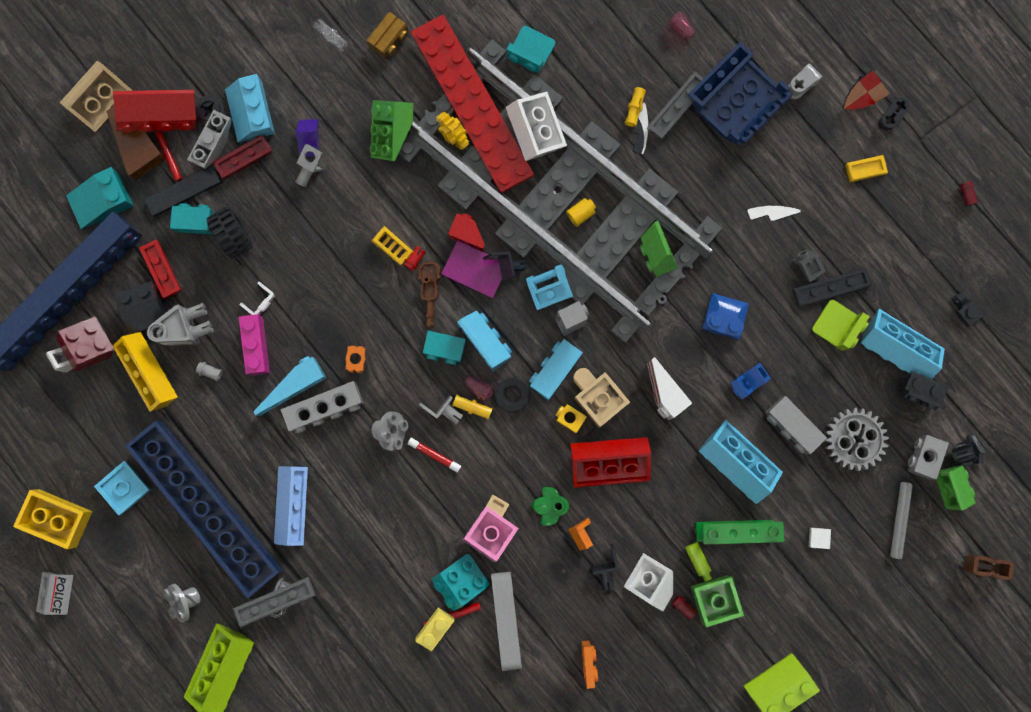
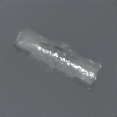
(330, 35)

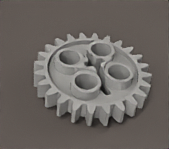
(871, 448)

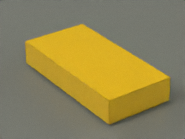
(866, 168)

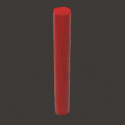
(168, 155)
(464, 611)

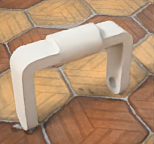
(264, 305)

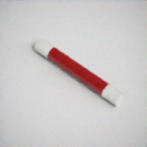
(435, 455)

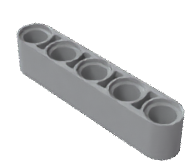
(506, 621)

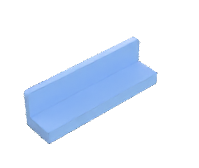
(290, 506)

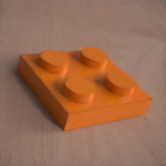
(590, 671)

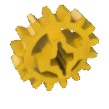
(452, 130)

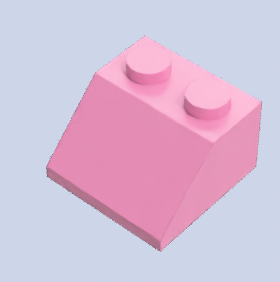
(490, 534)

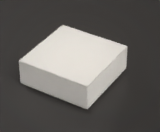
(819, 538)

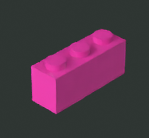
(254, 345)

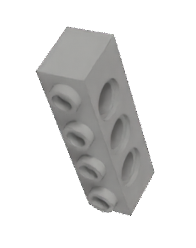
(293, 413)

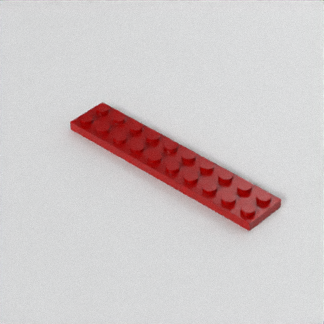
(472, 104)

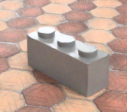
(572, 318)
(795, 426)

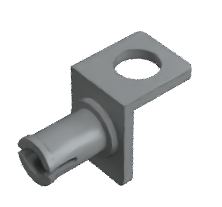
(307, 166)
(446, 410)

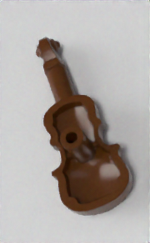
(429, 274)

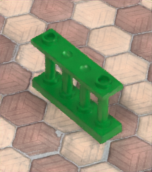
(739, 531)

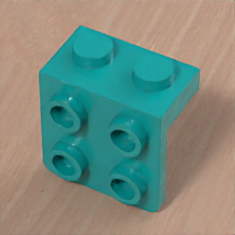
(530, 49)
(460, 582)

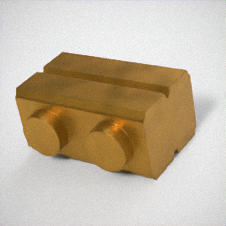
(387, 35)

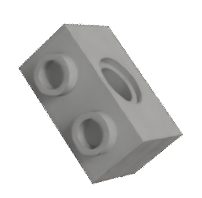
(935, 448)

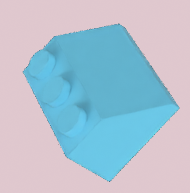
(249, 108)
(485, 340)

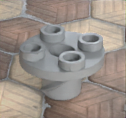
(390, 431)
(181, 601)

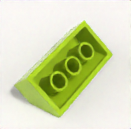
(218, 670)

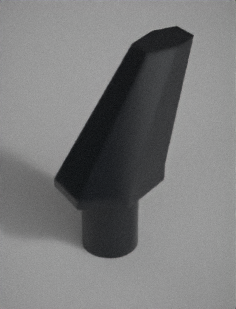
(978, 449)

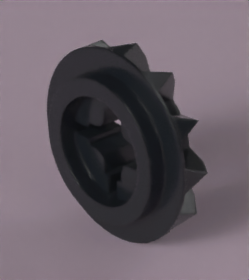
(207, 102)

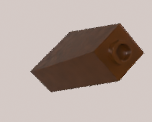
(136, 149)

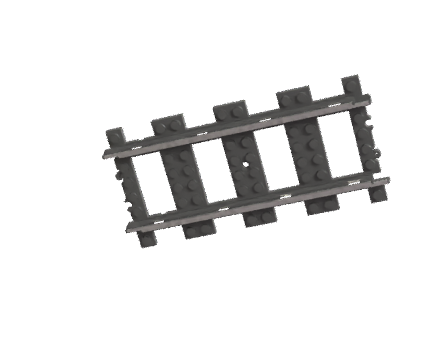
(531, 220)

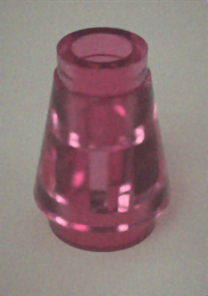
(682, 24)
(479, 388)

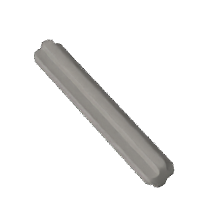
(901, 520)

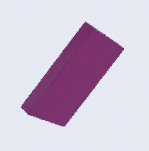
(469, 269)

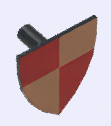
(865, 92)

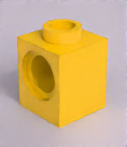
(579, 418)

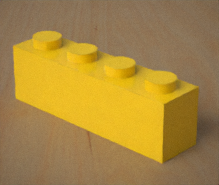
(145, 371)

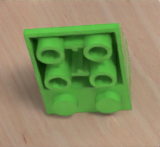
(389, 128)

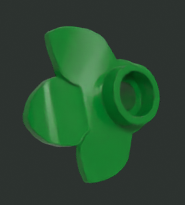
(547, 506)

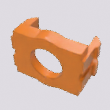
(355, 367)

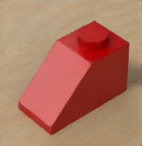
(466, 231)

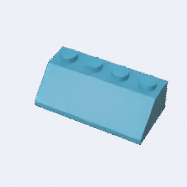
(902, 345)
(741, 462)

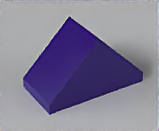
(308, 133)

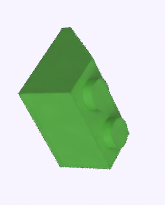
(657, 250)
(955, 488)

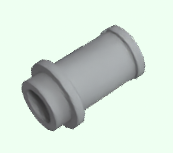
(208, 371)

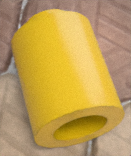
(581, 211)

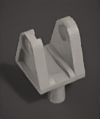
(179, 327)

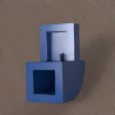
(750, 380)

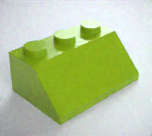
(781, 686)

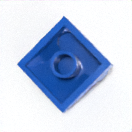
(725, 316)

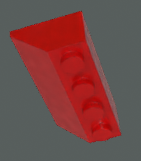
(154, 110)
(611, 462)

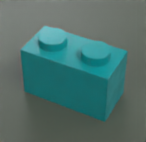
(190, 219)
(444, 347)

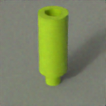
(699, 561)

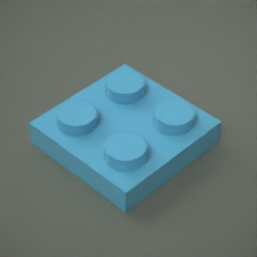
(122, 488)

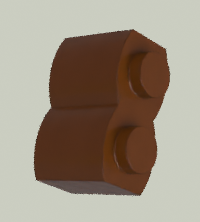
(989, 567)

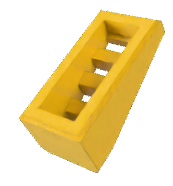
(396, 240)

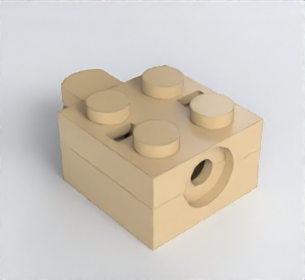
(597, 396)

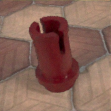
(968, 193)
(686, 609)

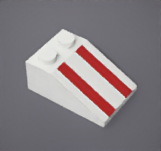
(667, 393)

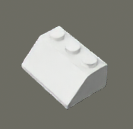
(536, 126)

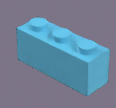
(555, 369)

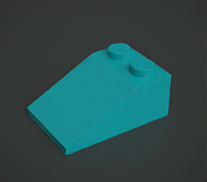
(99, 198)

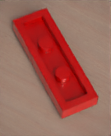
(160, 269)

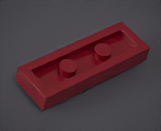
(243, 157)

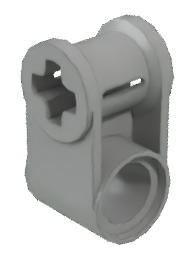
(805, 80)

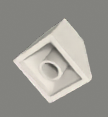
(651, 582)

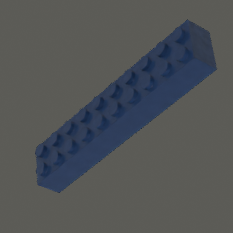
(64, 288)
(204, 508)

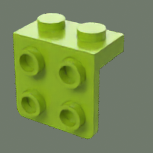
(840, 325)

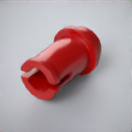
(414, 259)

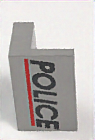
(54, 594)

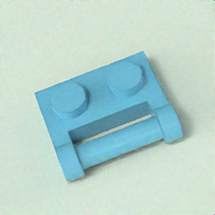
(551, 293)

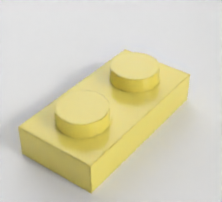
(434, 629)

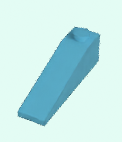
(297, 381)

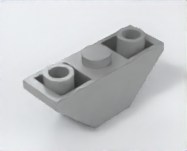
(211, 140)

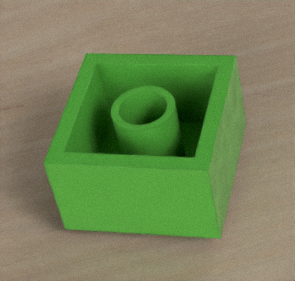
(717, 601)

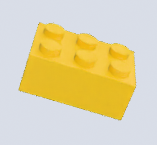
(52, 519)

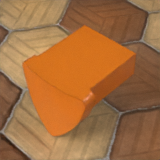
(580, 536)

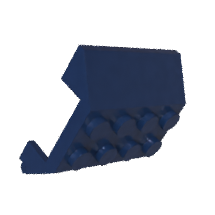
(738, 96)

